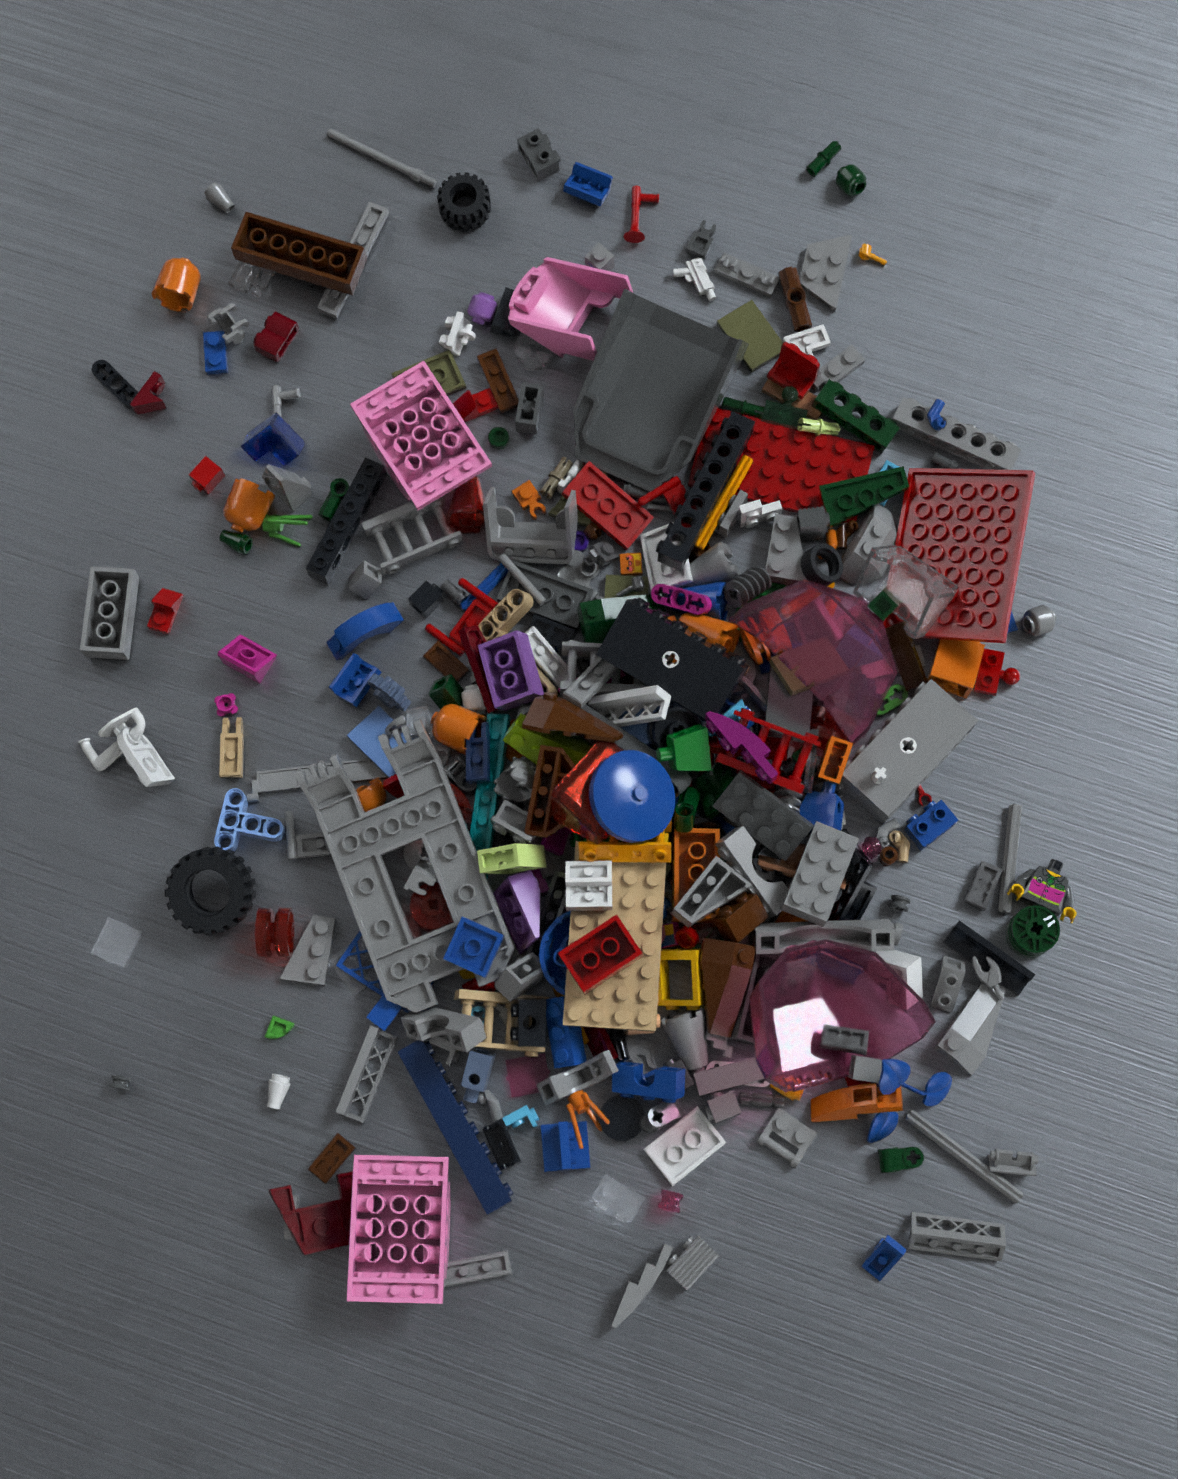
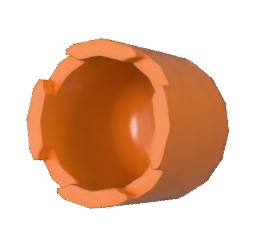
(177, 284)
(247, 505)
(455, 725)

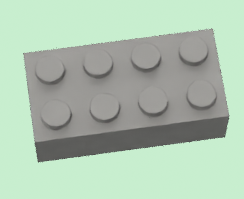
(109, 613)
(819, 874)

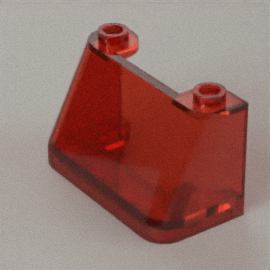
(571, 794)

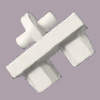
(459, 334)

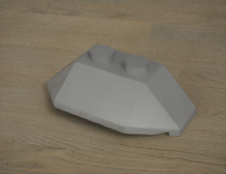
(874, 531)

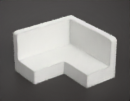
(906, 966)

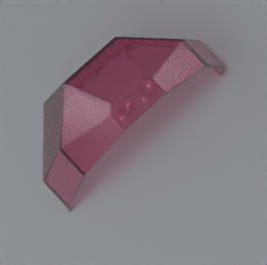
(832, 643)
(832, 987)

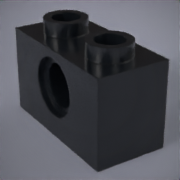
(536, 1033)

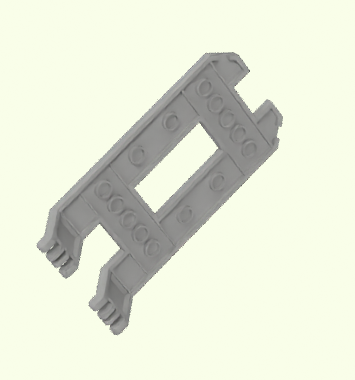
(357, 846)

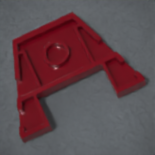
(318, 1225)

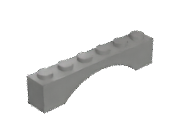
(863, 934)

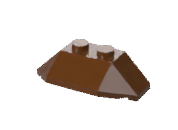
(551, 768)

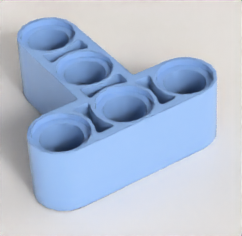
(242, 821)

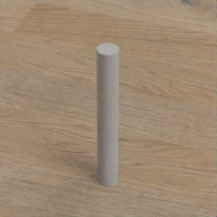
(521, 578)

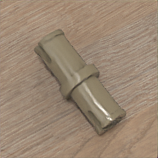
(555, 477)

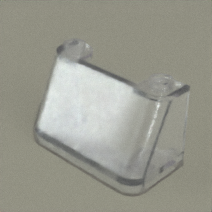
(918, 586)

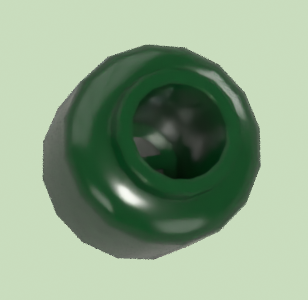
(851, 180)

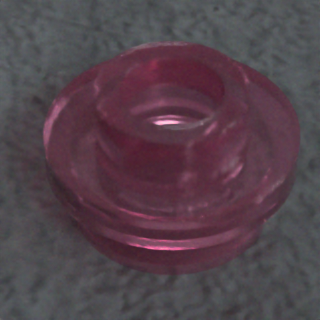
(871, 847)

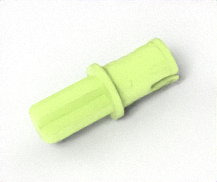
(818, 426)

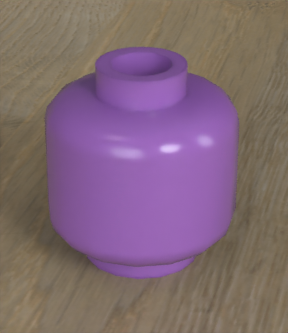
(482, 308)

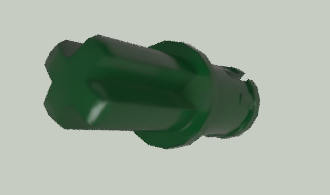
(823, 158)
(742, 407)

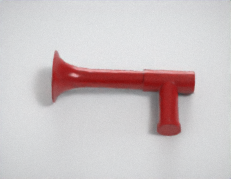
(634, 234)

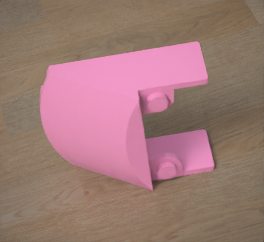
(556, 301)

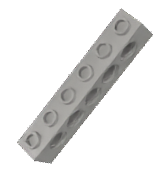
(960, 447)

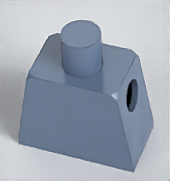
(479, 1063)

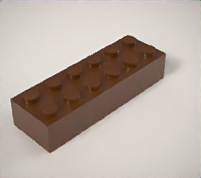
(299, 253)

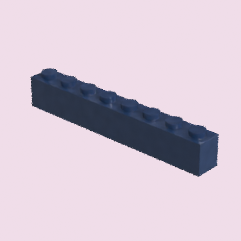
(455, 1127)

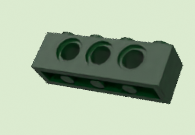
(858, 427)

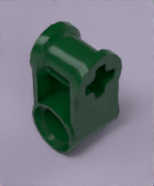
(896, 1159)

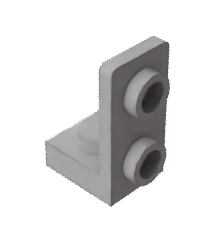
(948, 984)

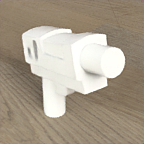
(697, 273)

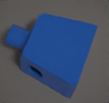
(823, 807)

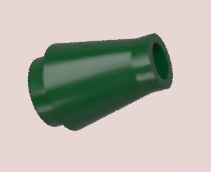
(237, 541)

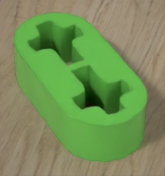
(895, 703)

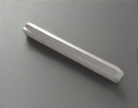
(963, 1156)

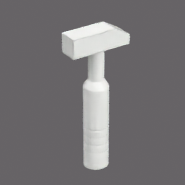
(570, 475)

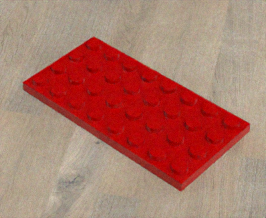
(789, 463)

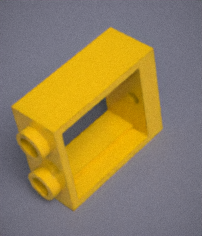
(697, 979)

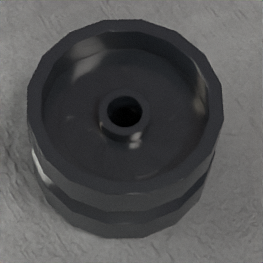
(677, 718)

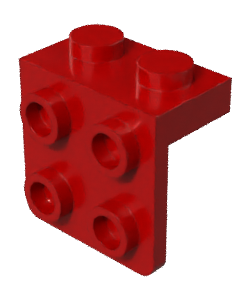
(794, 369)

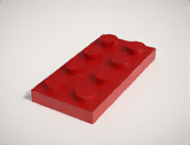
(608, 505)

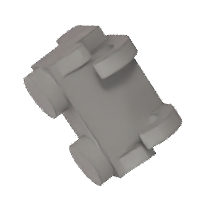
(228, 324)

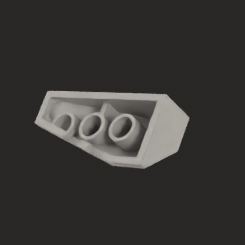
(287, 486)
(971, 1031)

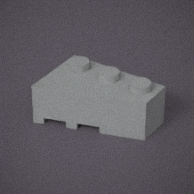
(785, 551)
(710, 891)

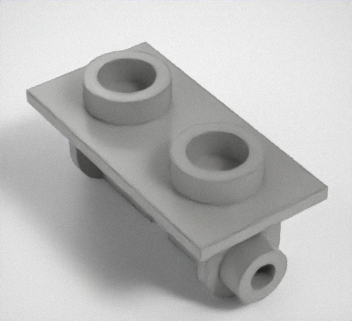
(1003, 1162)

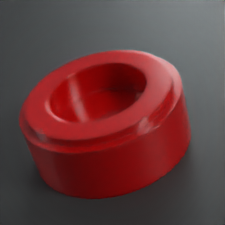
(687, 937)

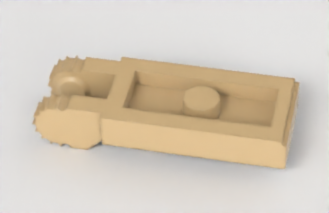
(231, 750)

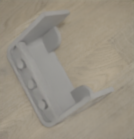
(529, 540)

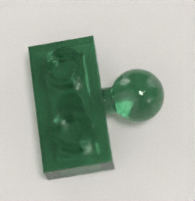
(784, 413)

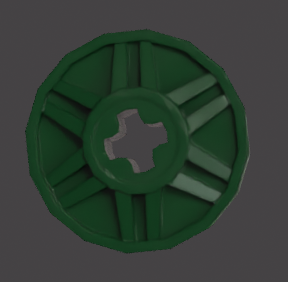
(1032, 944)

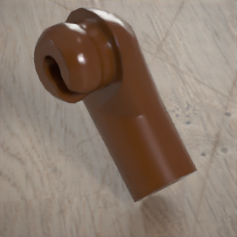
(844, 532)

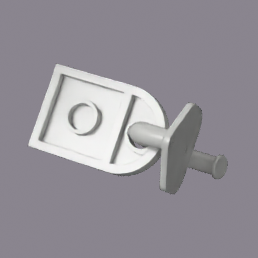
(135, 747)

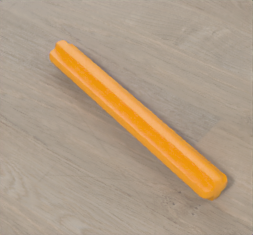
(723, 501)

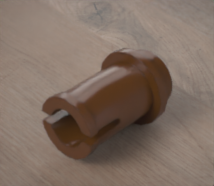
(888, 851)

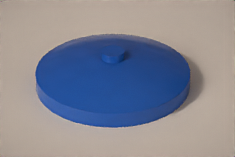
(632, 796)

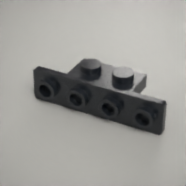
(856, 894)

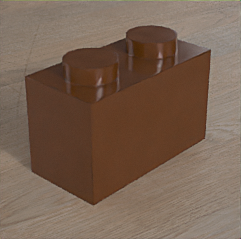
(740, 917)

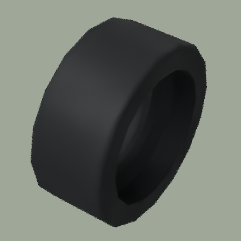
(832, 559)

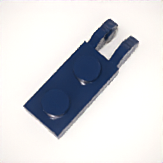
(478, 756)

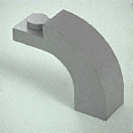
(578, 1078)

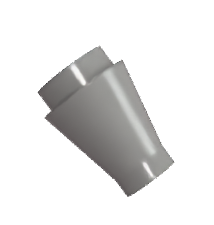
(217, 195)

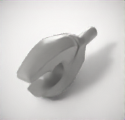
(990, 978)

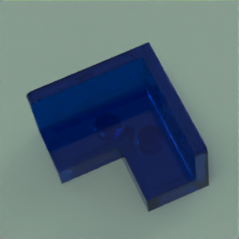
(273, 436)

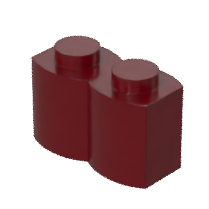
(276, 336)

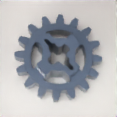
(389, 692)

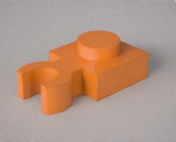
(527, 497)

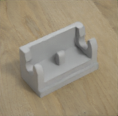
(423, 874)

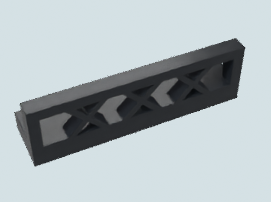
(970, 943)

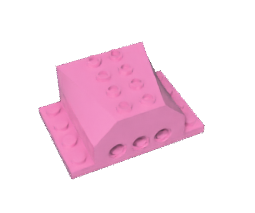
(420, 436)
(399, 1229)

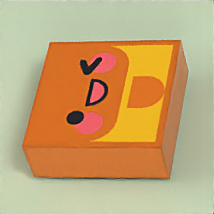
(631, 564)

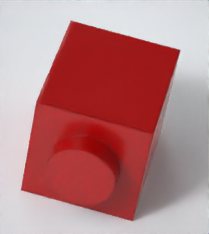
(206, 475)

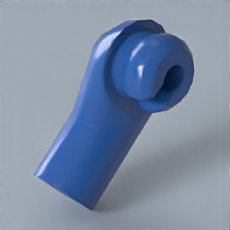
(934, 416)

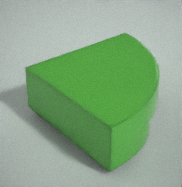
(278, 1028)

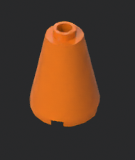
(715, 629)

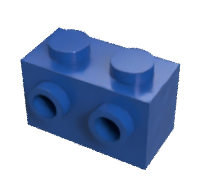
(931, 824)

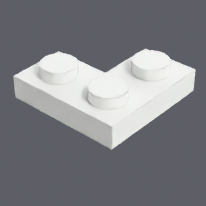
(810, 339)
(754, 512)

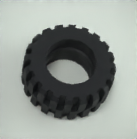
(190, 911)

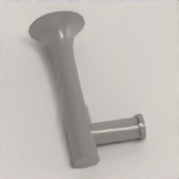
(278, 396)

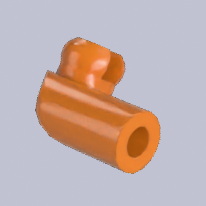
(831, 539)

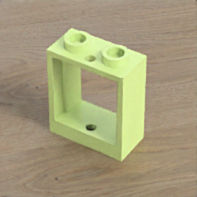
(511, 858)

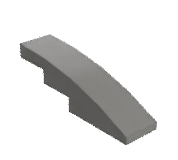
(636, 1292)

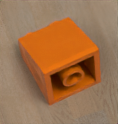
(956, 666)

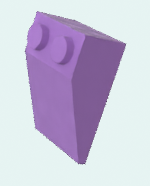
(520, 908)

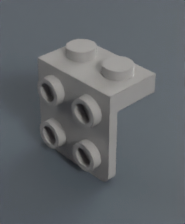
(513, 821)

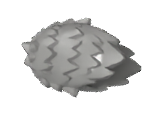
(516, 781)

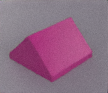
(247, 658)

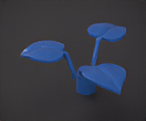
(893, 1076)

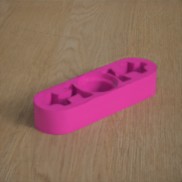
(672, 601)

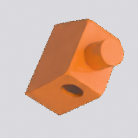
(834, 759)

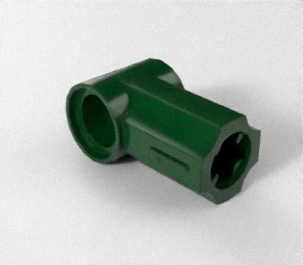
(333, 499)
(686, 810)

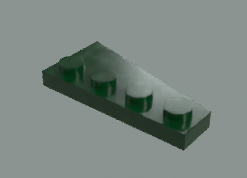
(858, 494)

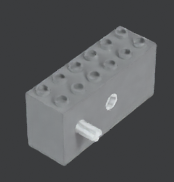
(928, 731)

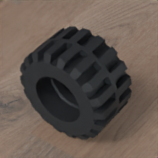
(460, 187)

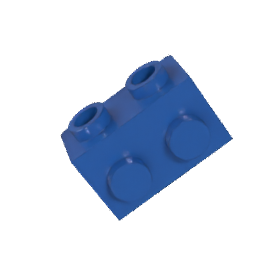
(588, 184)
(352, 680)

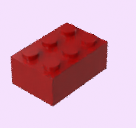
(600, 954)

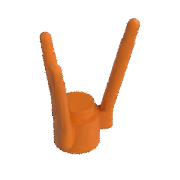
(581, 1103)

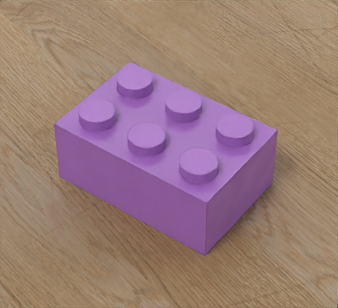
(510, 670)

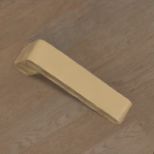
(502, 627)

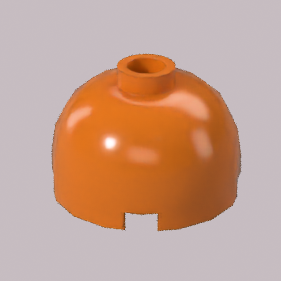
(372, 795)

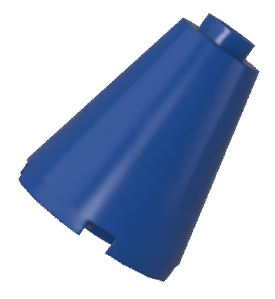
(715, 592)

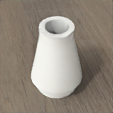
(277, 1090)

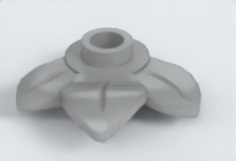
(575, 570)

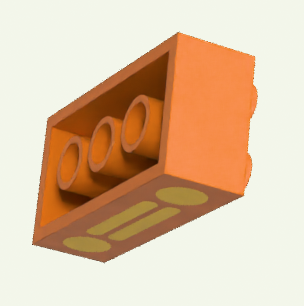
(690, 857)

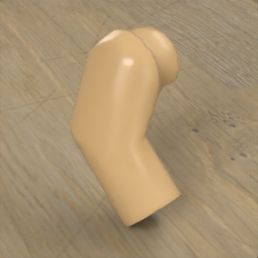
(900, 841)

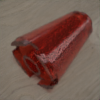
(466, 508)

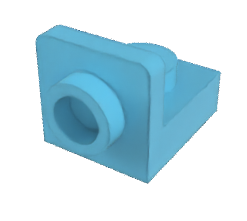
(516, 1118)

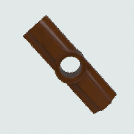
(792, 288)

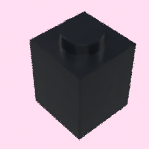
(426, 599)

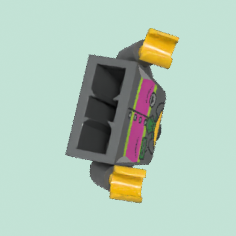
(1046, 889)

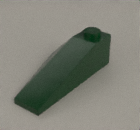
(599, 615)

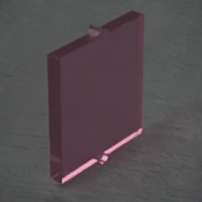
(526, 1073)

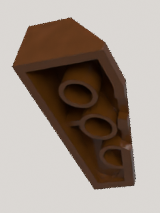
(558, 714)
(725, 976)

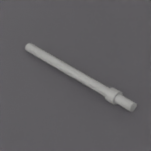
(415, 174)

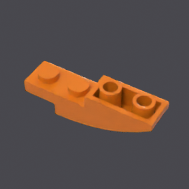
(854, 1100)

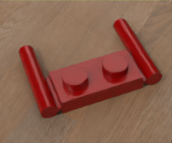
(672, 492)
(472, 617)

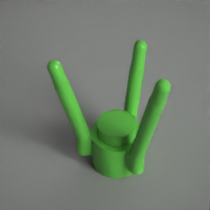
(275, 524)

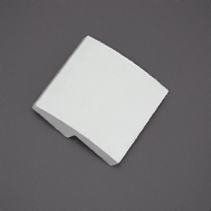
(588, 885)

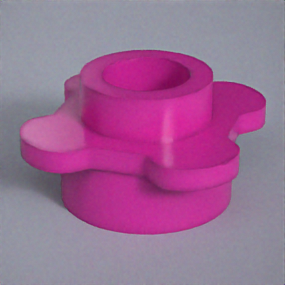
(221, 700)

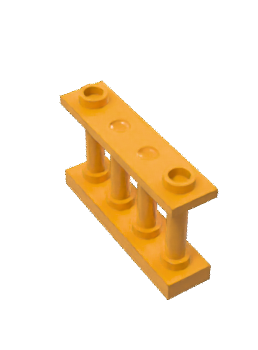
(628, 852)

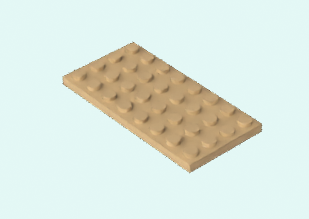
(631, 995)

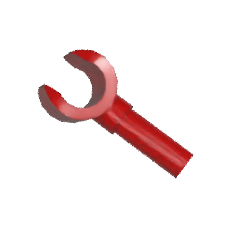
(921, 793)

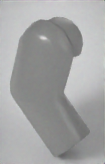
(884, 830)
(493, 1104)

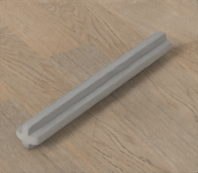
(1010, 857)

